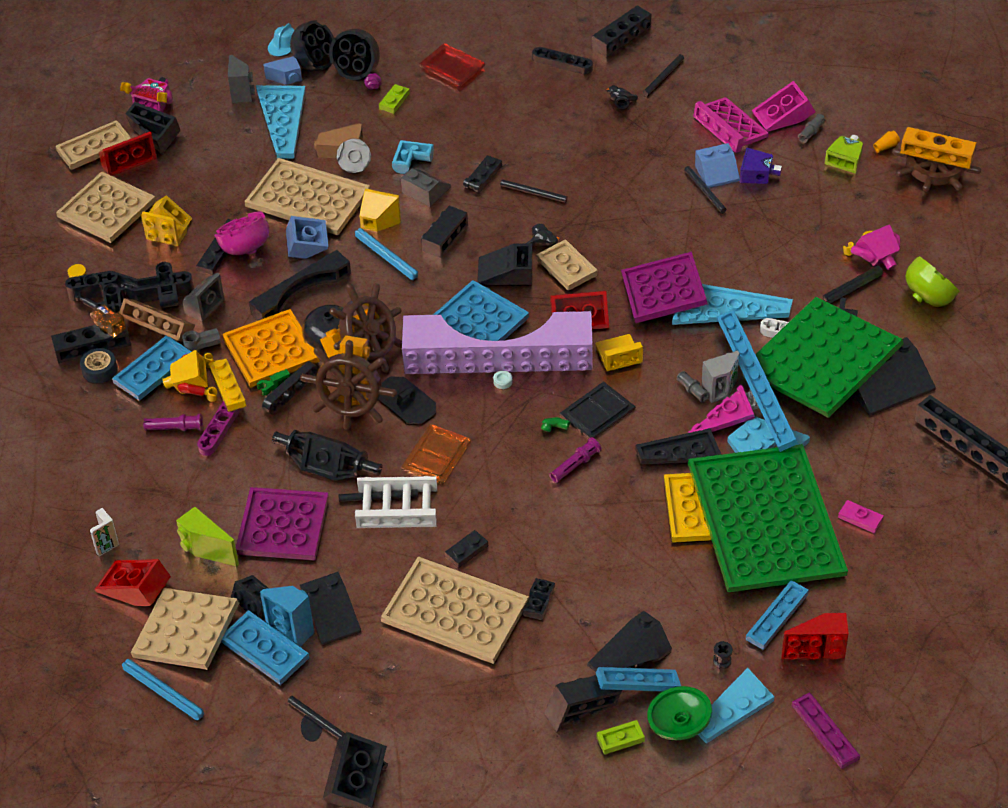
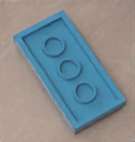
(150, 368)
(264, 647)

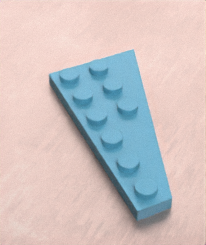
(283, 113)
(745, 304)

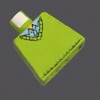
(845, 153)

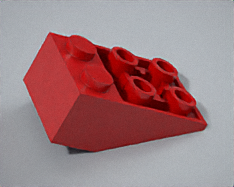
(817, 638)

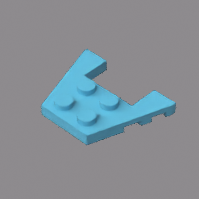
(757, 436)

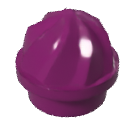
(372, 81)

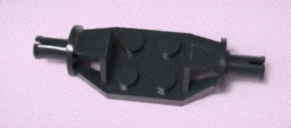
(326, 455)

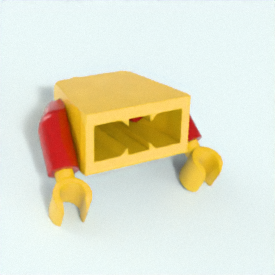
(190, 375)

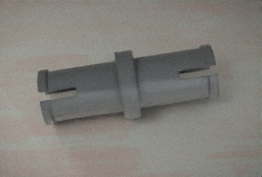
(811, 128)
(693, 386)

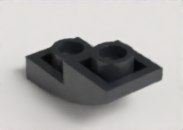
(539, 599)

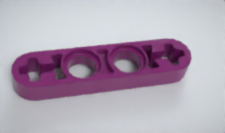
(216, 424)

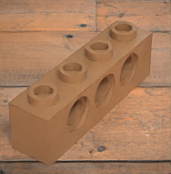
(155, 319)

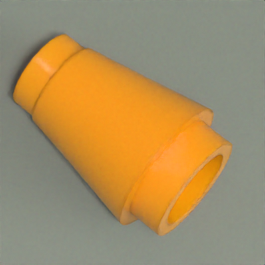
(887, 141)

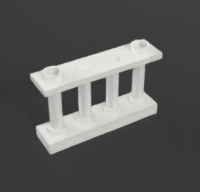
(396, 517)

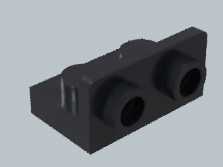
(248, 594)

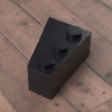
(161, 125)

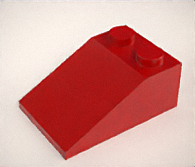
(134, 581)

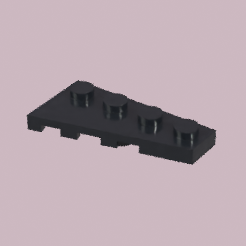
(678, 448)

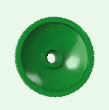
(679, 713)

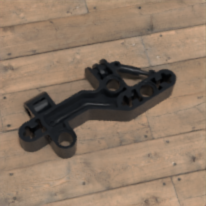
(116, 286)

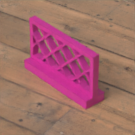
(723, 129)

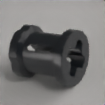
(723, 652)

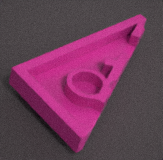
(728, 413)

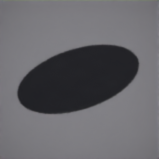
(310, 730)

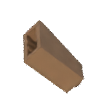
(330, 141)

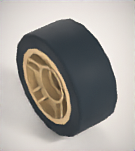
(98, 365)

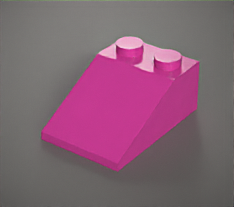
(784, 108)

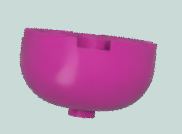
(243, 234)

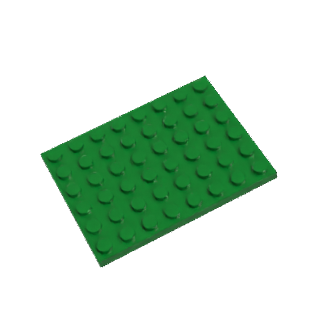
(766, 518)

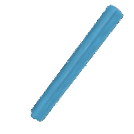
(387, 254)
(163, 689)

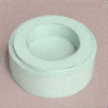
(502, 379)

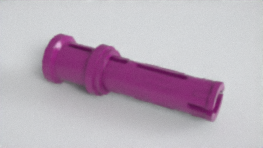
(182, 422)
(581, 455)

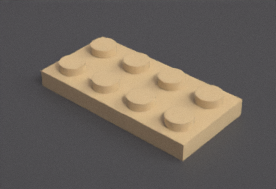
(88, 145)

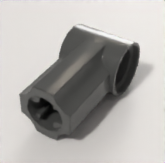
(196, 341)

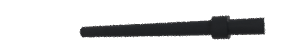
(320, 720)

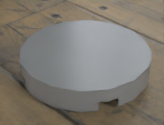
(354, 156)

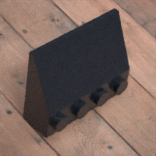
(896, 381)

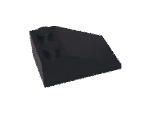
(331, 608)

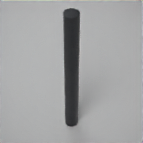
(664, 74)
(705, 189)
(535, 191)
(374, 495)

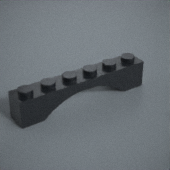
(326, 270)

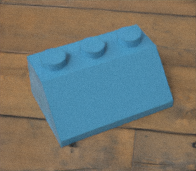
(288, 612)

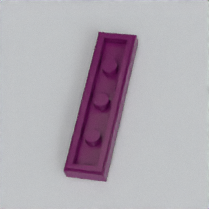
(826, 730)

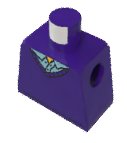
(758, 167)

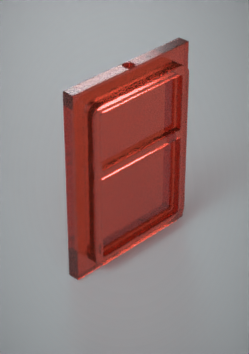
(452, 64)

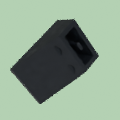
(507, 266)

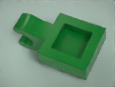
(275, 381)

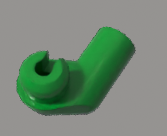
(556, 422)

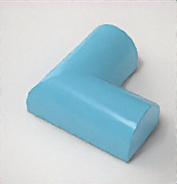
(411, 151)

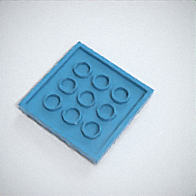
(482, 313)

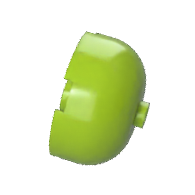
(929, 284)

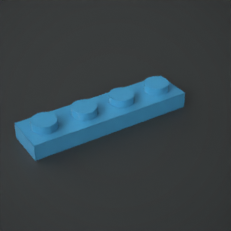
(777, 615)
(637, 679)

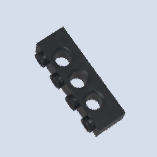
(621, 31)
(76, 343)

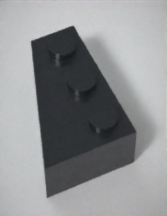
(578, 699)

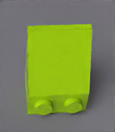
(205, 538)

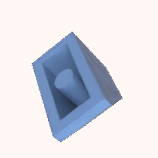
(283, 71)

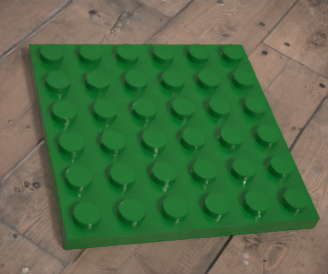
(825, 356)

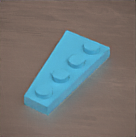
(736, 704)

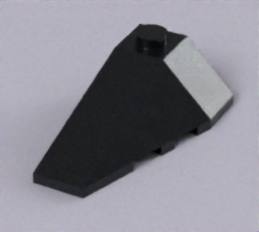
(635, 643)

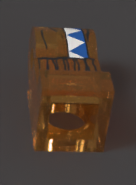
(107, 319)

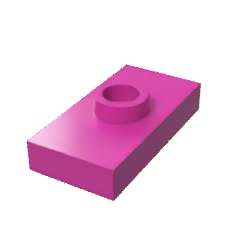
(860, 516)

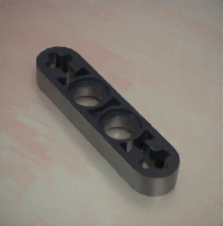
(580, 65)
(288, 388)

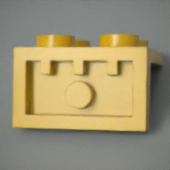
(162, 229)
(619, 352)

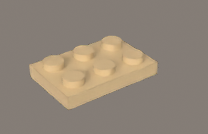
(566, 264)

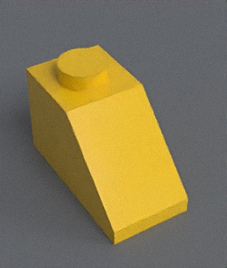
(169, 208)

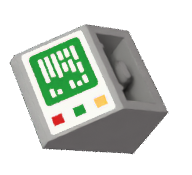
(720, 375)

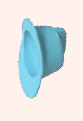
(281, 42)

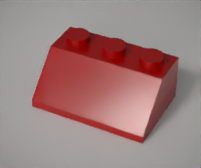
(128, 154)
(582, 302)

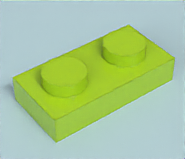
(394, 98)
(620, 737)

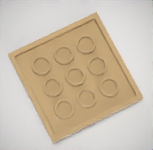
(106, 207)
(185, 628)

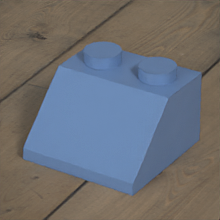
(717, 165)
(306, 237)

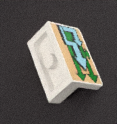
(104, 534)

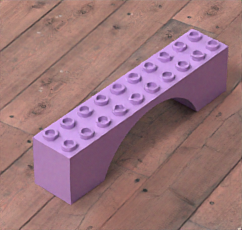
(436, 347)

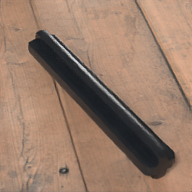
(853, 284)

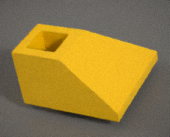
(379, 210)

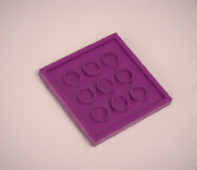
(664, 287)
(282, 523)

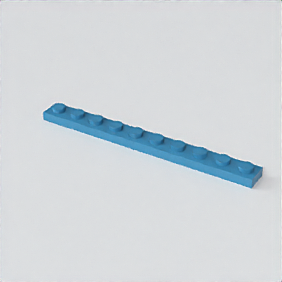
(757, 381)

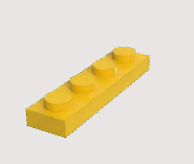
(227, 385)

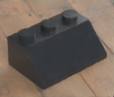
(354, 772)

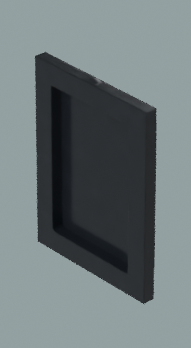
(597, 410)

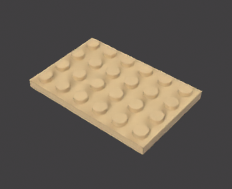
(308, 193)
(455, 609)

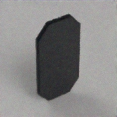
(410, 402)

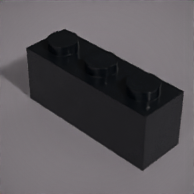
(444, 231)

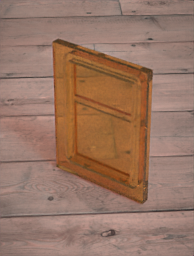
(436, 453)

